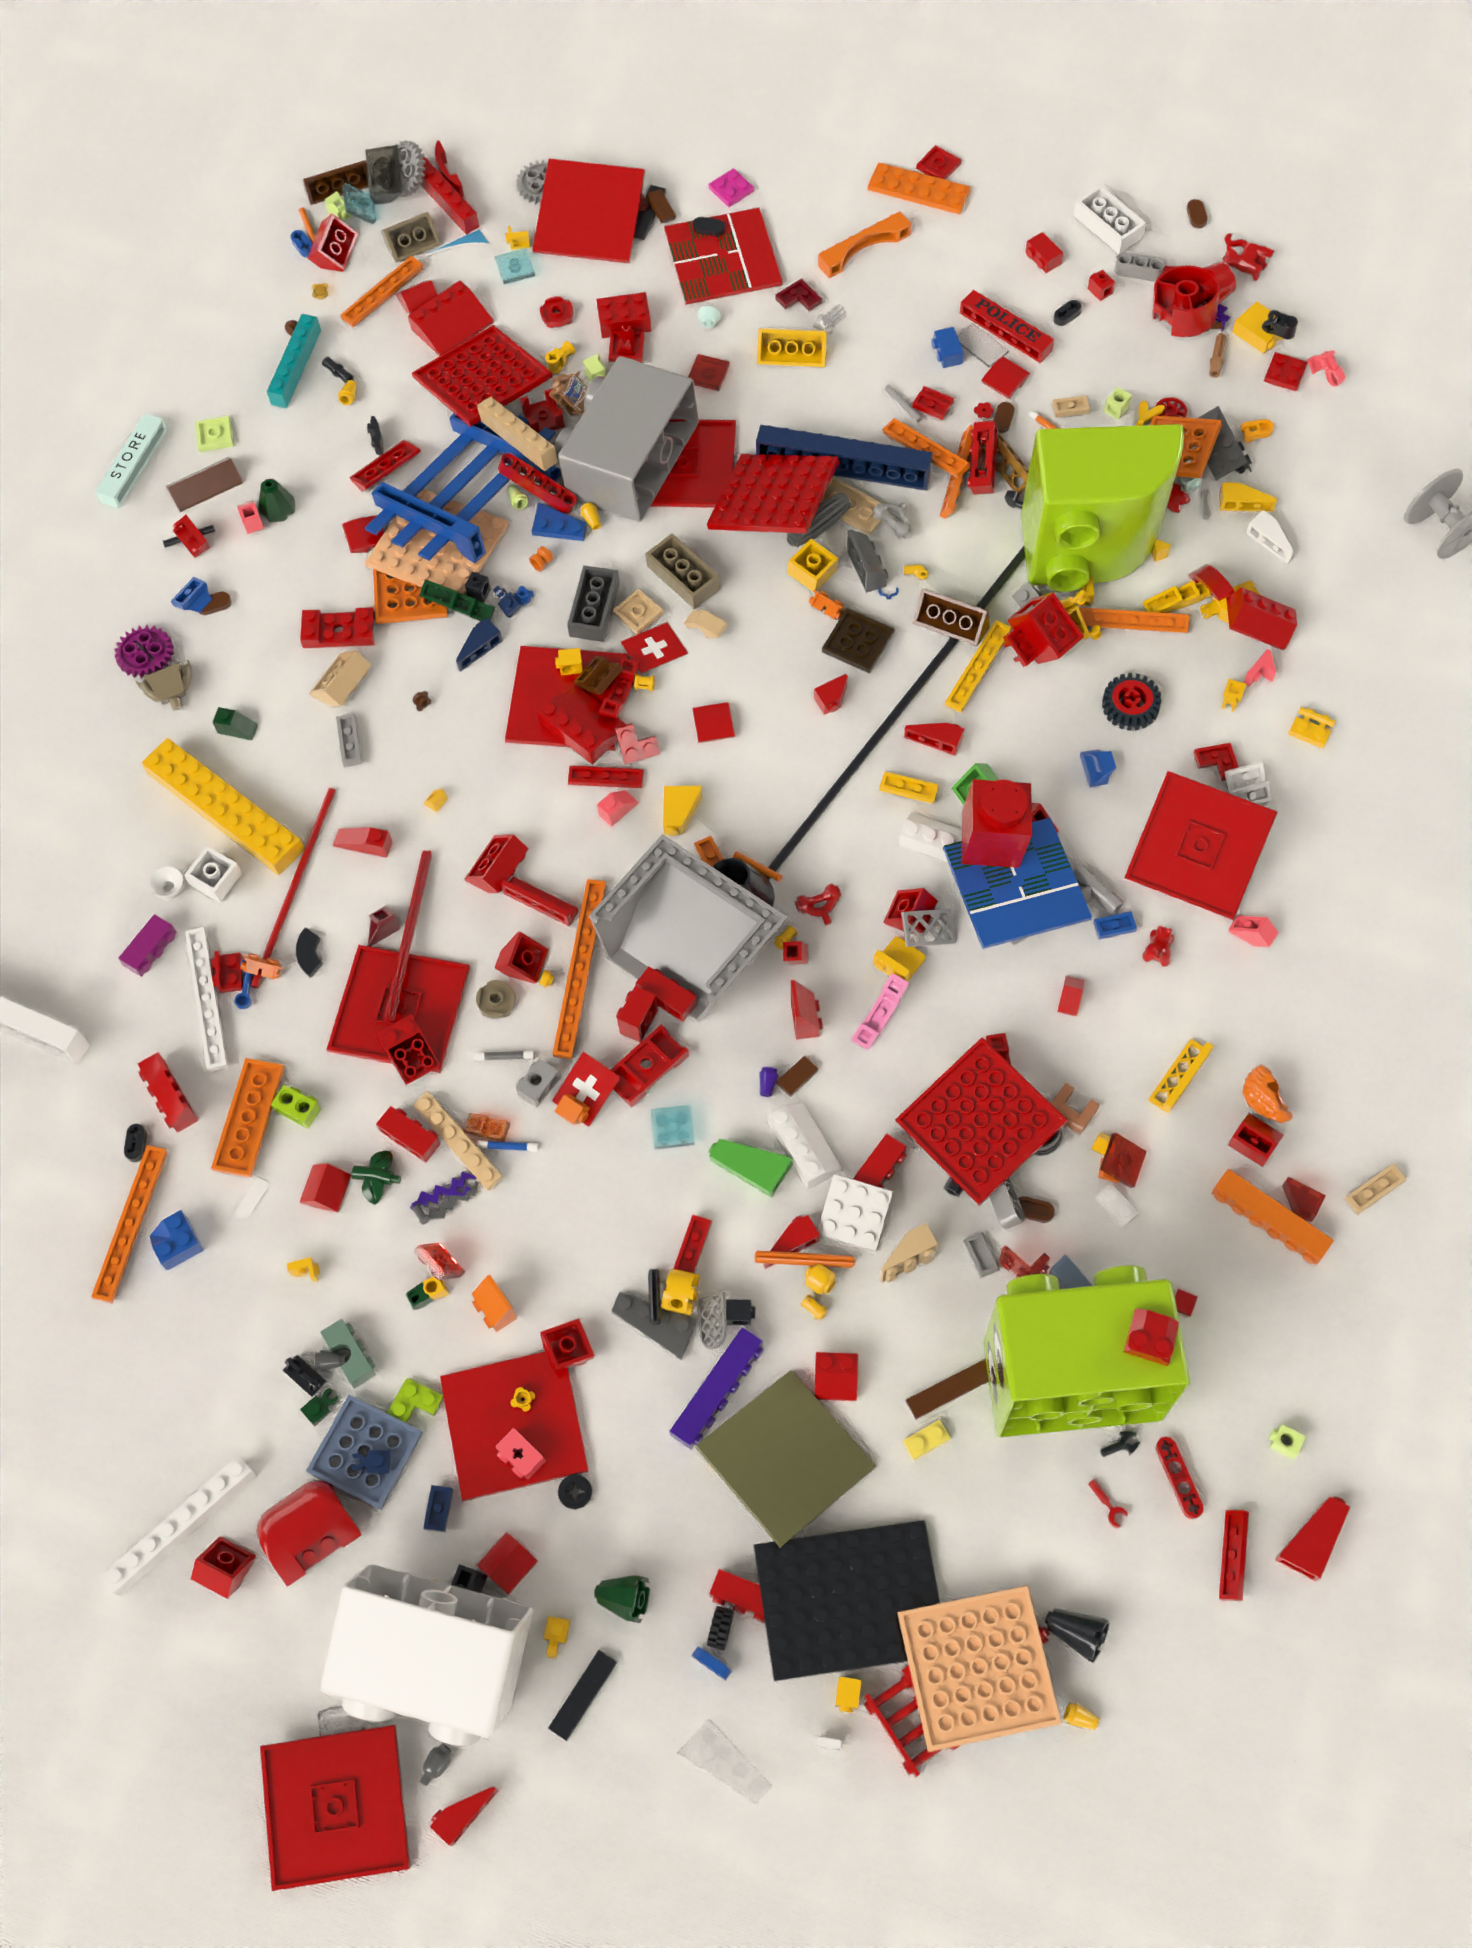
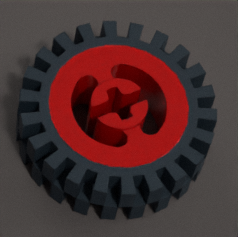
(1133, 691)

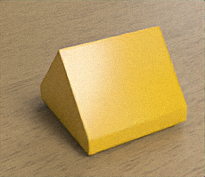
(1160, 550)
(436, 800)
(1101, 1143)

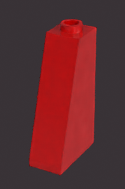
(1315, 1540)

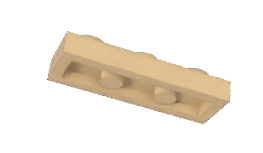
(1375, 1189)

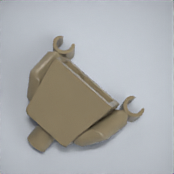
(167, 684)

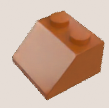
(493, 1304)

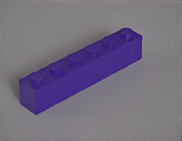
(716, 1388)

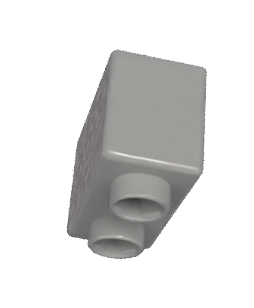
(624, 437)

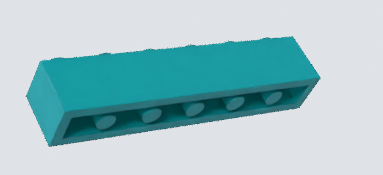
(294, 361)

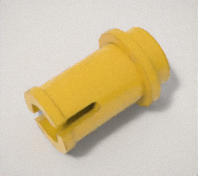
(786, 936)
(814, 1308)

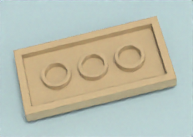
(862, 505)

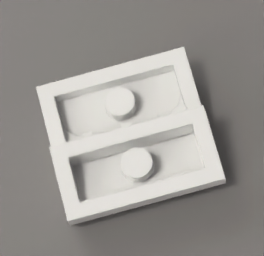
(1249, 783)

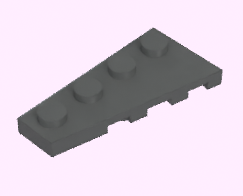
(670, 1334)

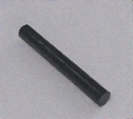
(175, 540)

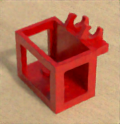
(1042, 632)

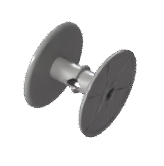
(1435, 499)

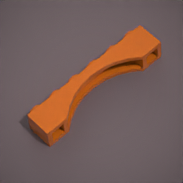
(891, 229)

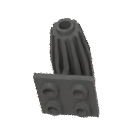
(827, 515)

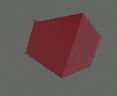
(381, 925)

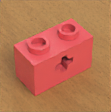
(514, 1443)

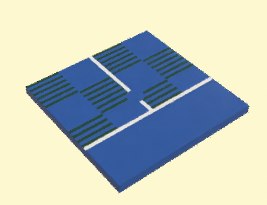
(1022, 900)

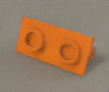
(821, 600)
(269, 966)

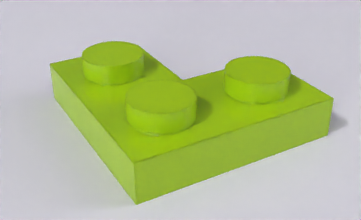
(413, 1396)

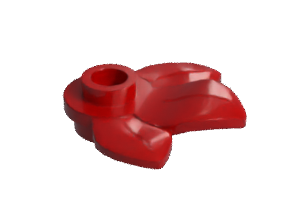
(1177, 498)

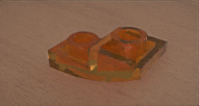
(486, 1127)

